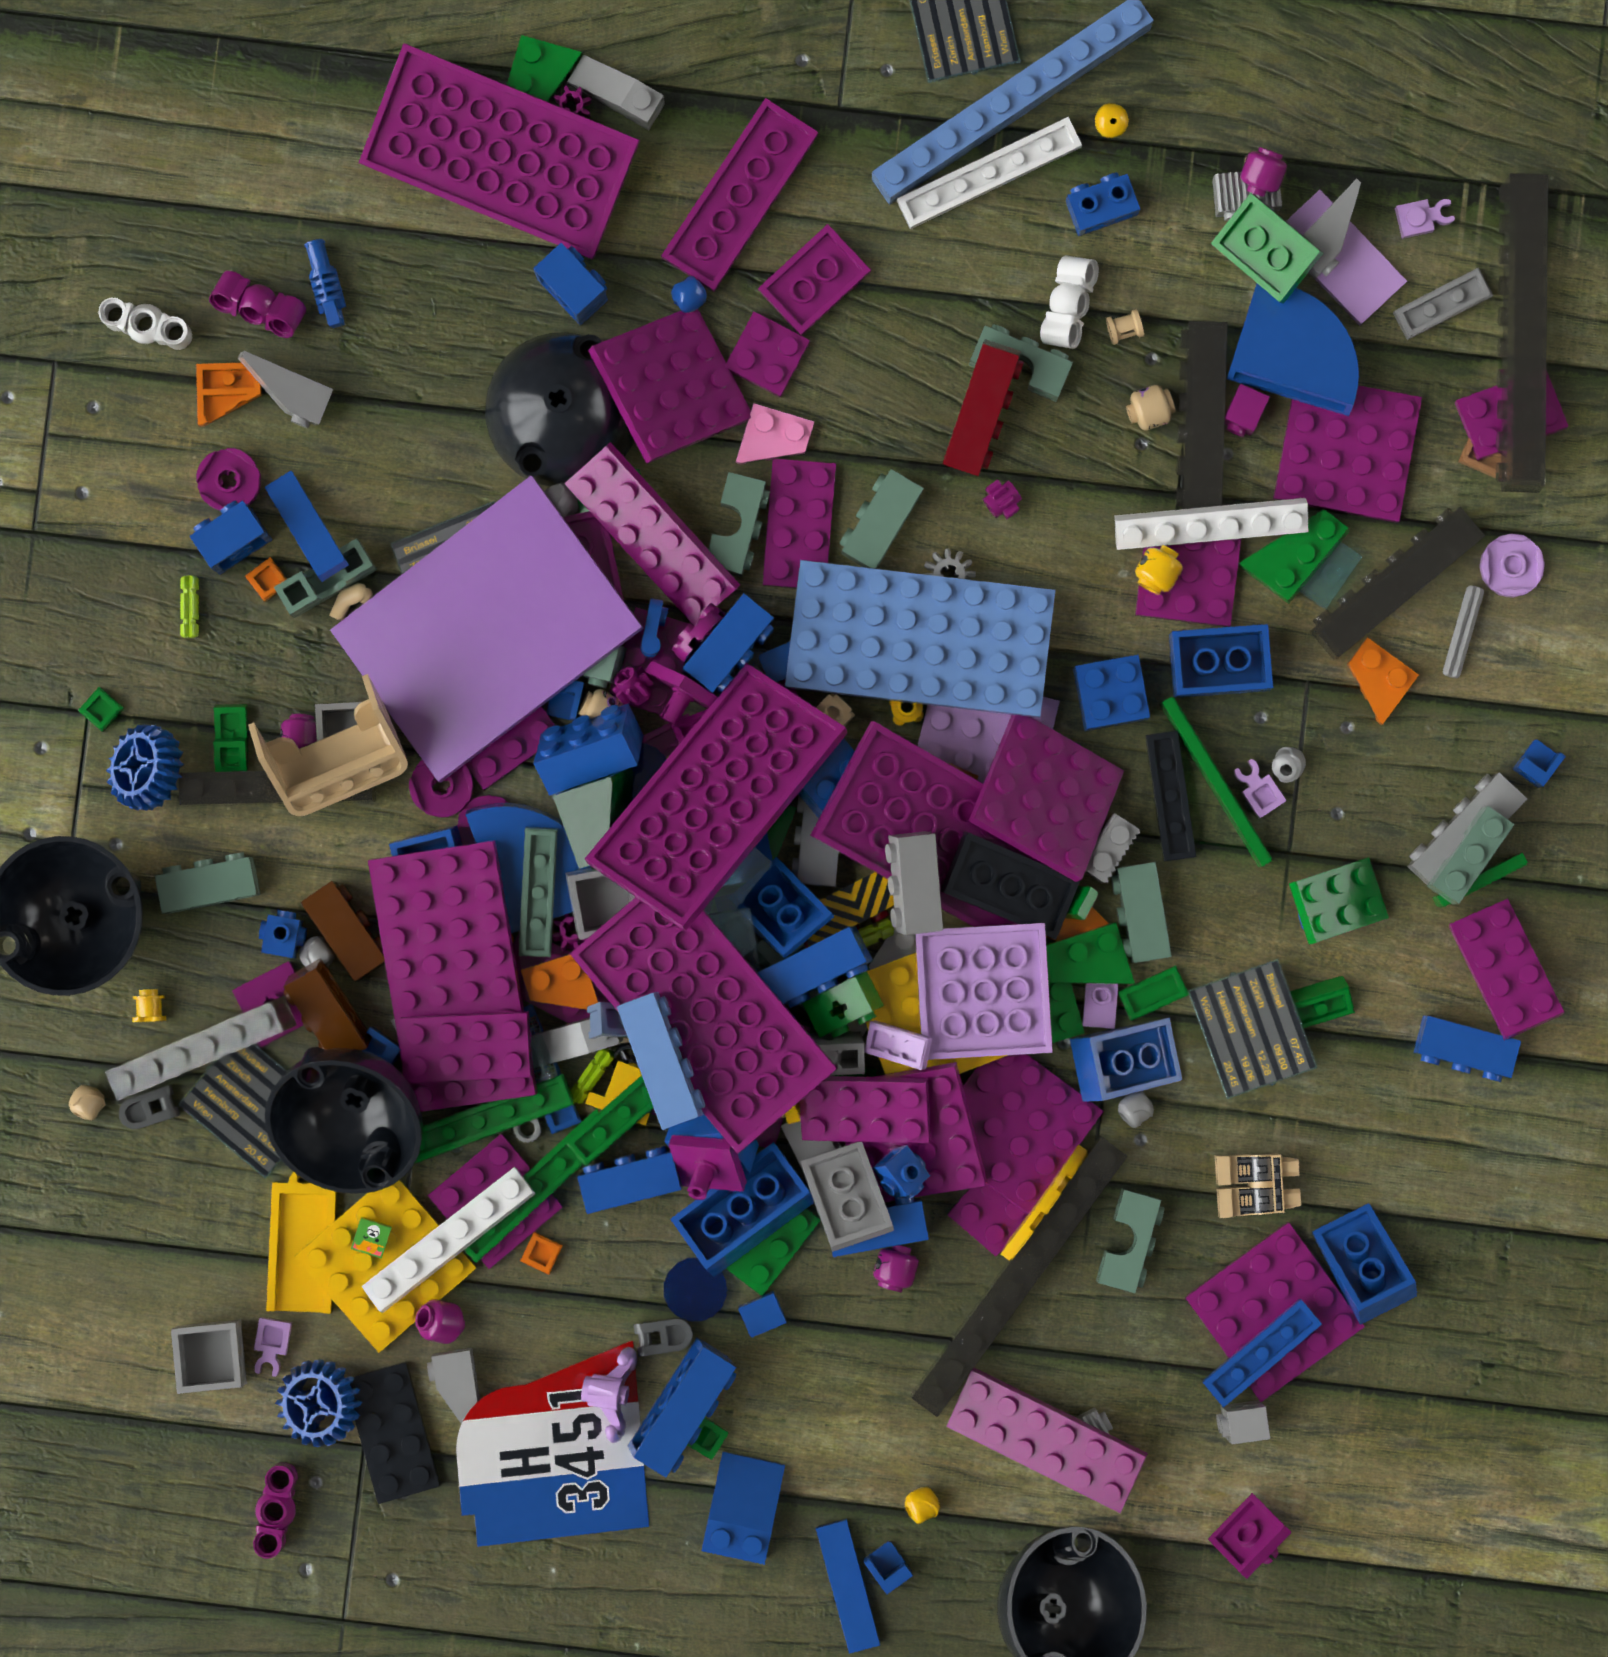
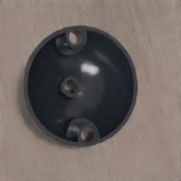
(523, 415)
(39, 897)
(338, 1108)
(1072, 1598)

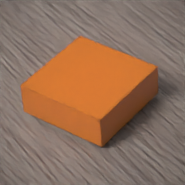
(265, 578)
(541, 1253)

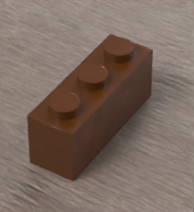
(345, 929)
(325, 1008)

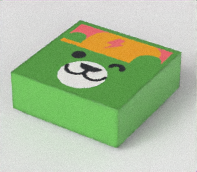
(371, 1237)

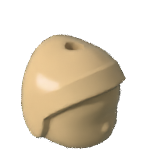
(86, 1102)

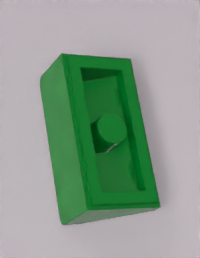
(1323, 1001)

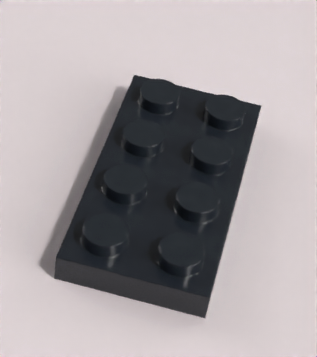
(1009, 884)
(393, 1434)

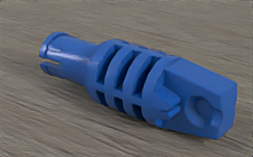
(325, 284)

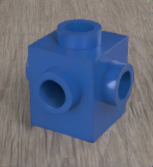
(270, 934)
(901, 1172)

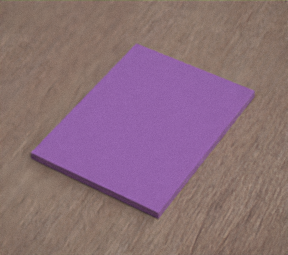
(486, 629)

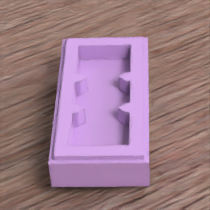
(1100, 1005)
(898, 1045)

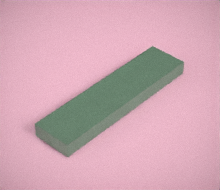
(538, 891)

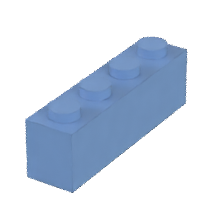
(660, 1060)

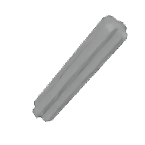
(1463, 631)

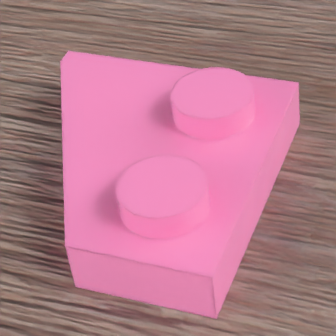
(773, 435)

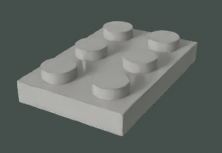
(847, 1196)

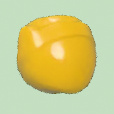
(1103, 118)
(922, 1504)

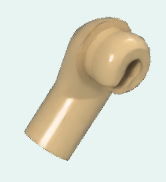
(348, 597)

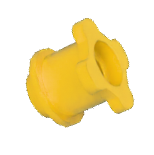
(901, 717)
(148, 1006)

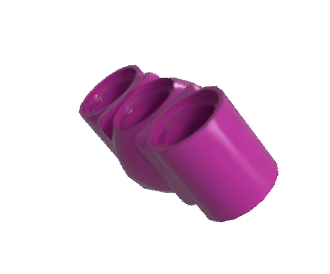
(257, 304)
(275, 1526)

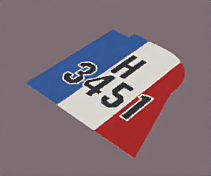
(542, 1464)

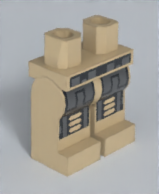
(1264, 1187)

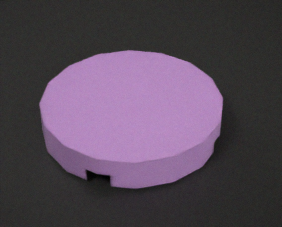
(1512, 565)

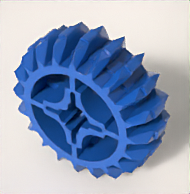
(145, 767)
(342, 1406)

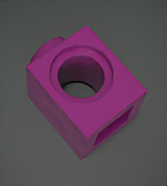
(1245, 410)

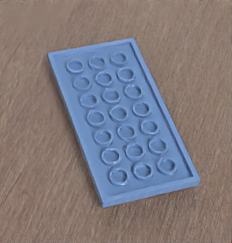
(920, 639)

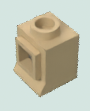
(836, 709)

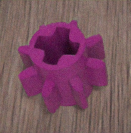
(576, 97)
(1002, 499)
(632, 686)
(566, 925)

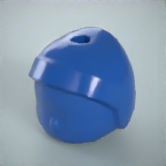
(689, 294)

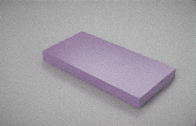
(1363, 275)

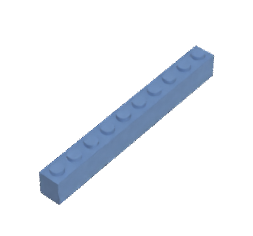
(1012, 100)

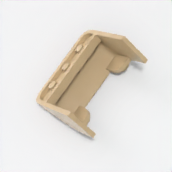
(337, 764)

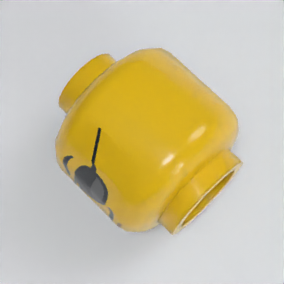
(1158, 569)

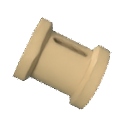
(1125, 327)

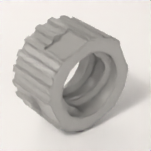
(534, 1136)

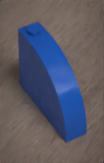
(1297, 352)
(507, 826)

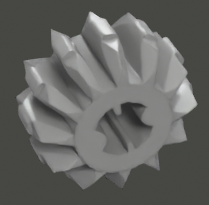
(948, 562)

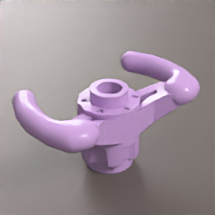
(610, 1393)

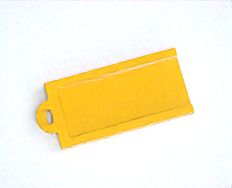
(297, 1217)

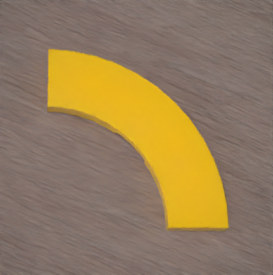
(1044, 1204)

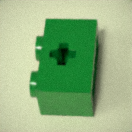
(827, 1011)

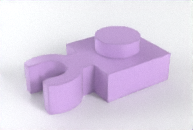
(1418, 217)
(1261, 793)
(272, 1339)

